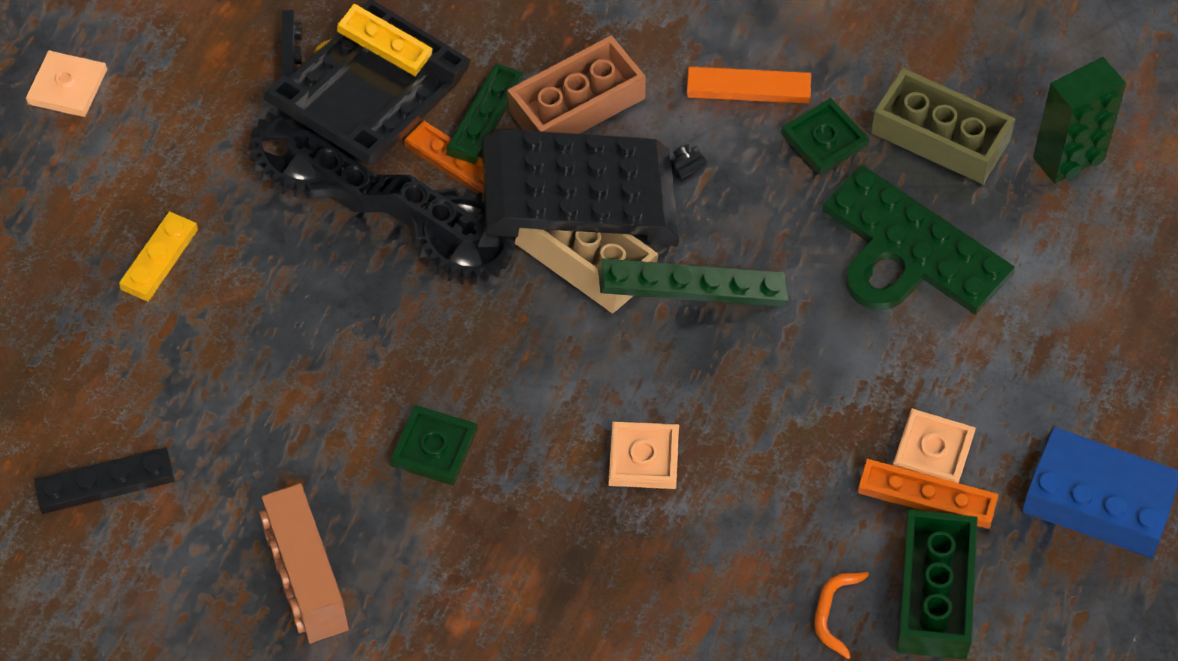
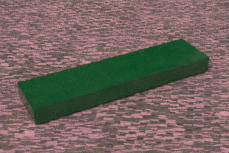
(484, 114)

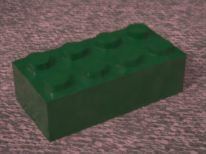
(1079, 120)
(937, 585)

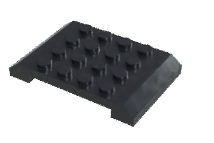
(363, 98)
(578, 185)

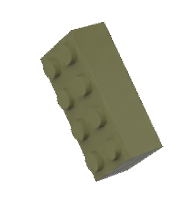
(943, 125)

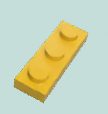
(384, 39)
(158, 256)

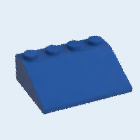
(1102, 492)

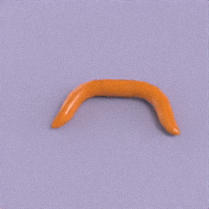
(824, 605)

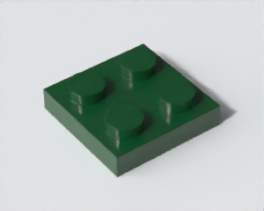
(825, 136)
(434, 445)

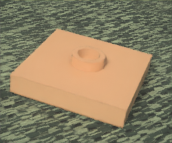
(66, 83)
(934, 446)
(644, 455)

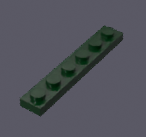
(692, 282)

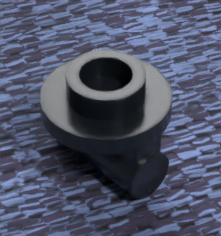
(687, 160)

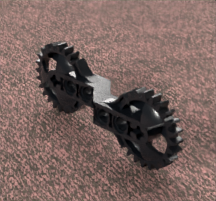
(454, 233)

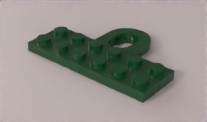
(917, 240)

